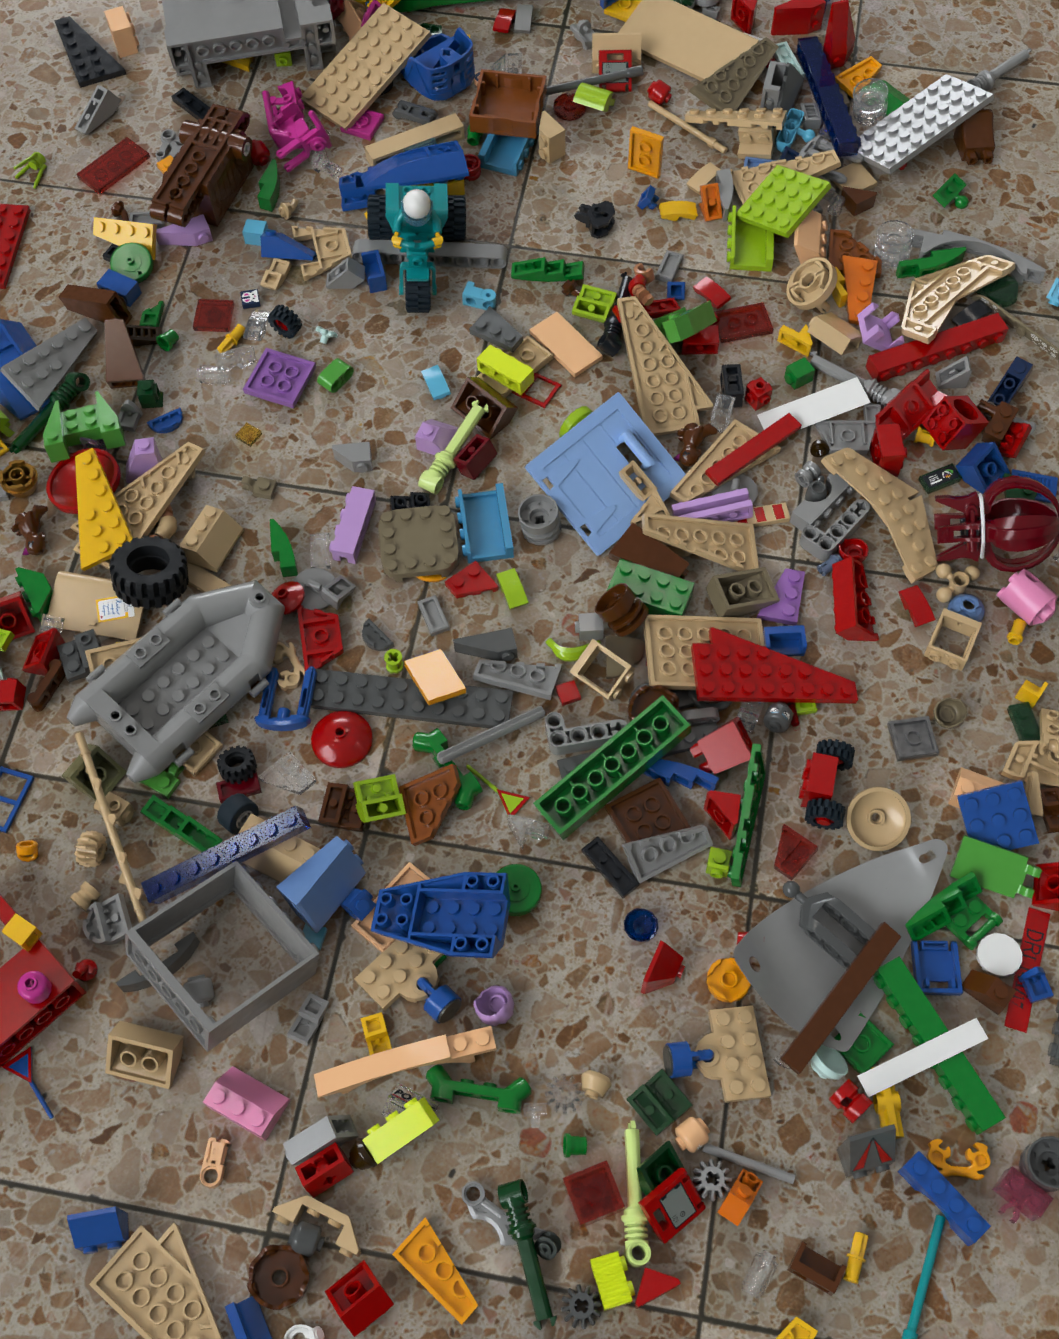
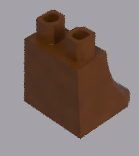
(976, 138)

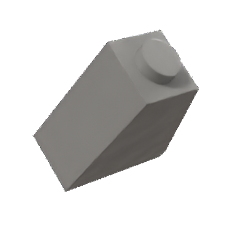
(318, 1137)

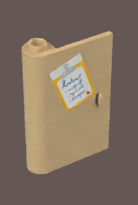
(91, 600)

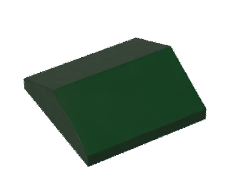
(658, 1167)

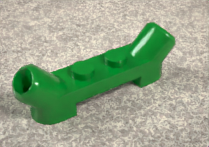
(436, 742)
(508, 1099)

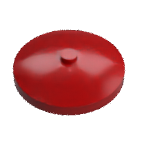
(62, 483)

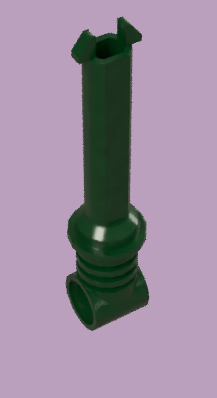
(64, 395)
(514, 1197)

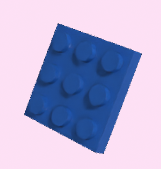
(999, 816)

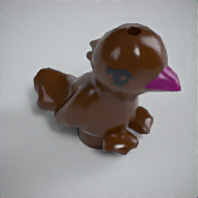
(692, 438)
(29, 527)

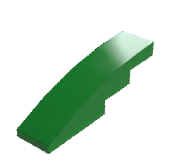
(545, 271)
(179, 824)
(938, 910)

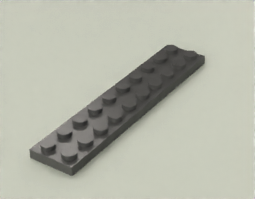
(403, 700)

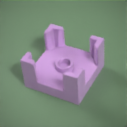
(876, 331)

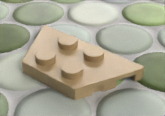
(655, 505)

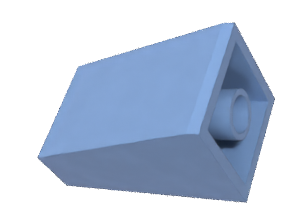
(323, 883)

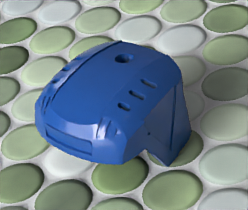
(455, 68)

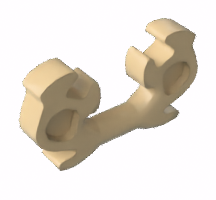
(292, 679)

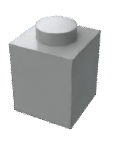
(589, 626)

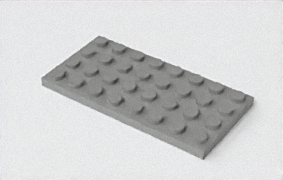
(921, 122)

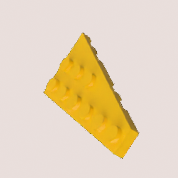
(99, 515)

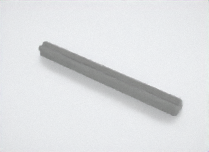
(490, 735)

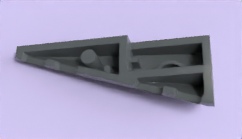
(790, 89)

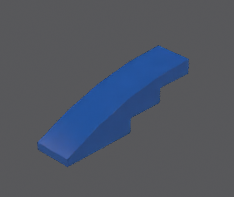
(682, 774)

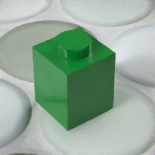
(799, 373)

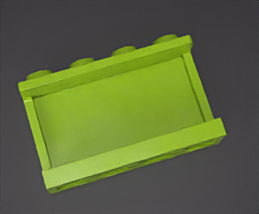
(749, 246)

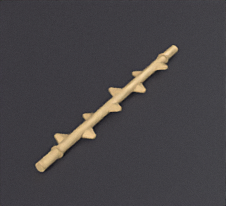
(110, 820)

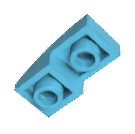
(436, 382)

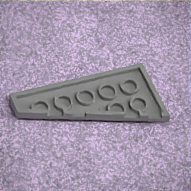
(45, 366)

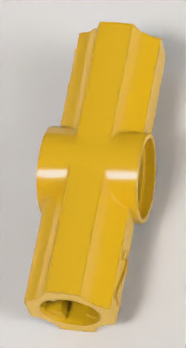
(888, 1107)

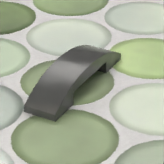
(185, 947)

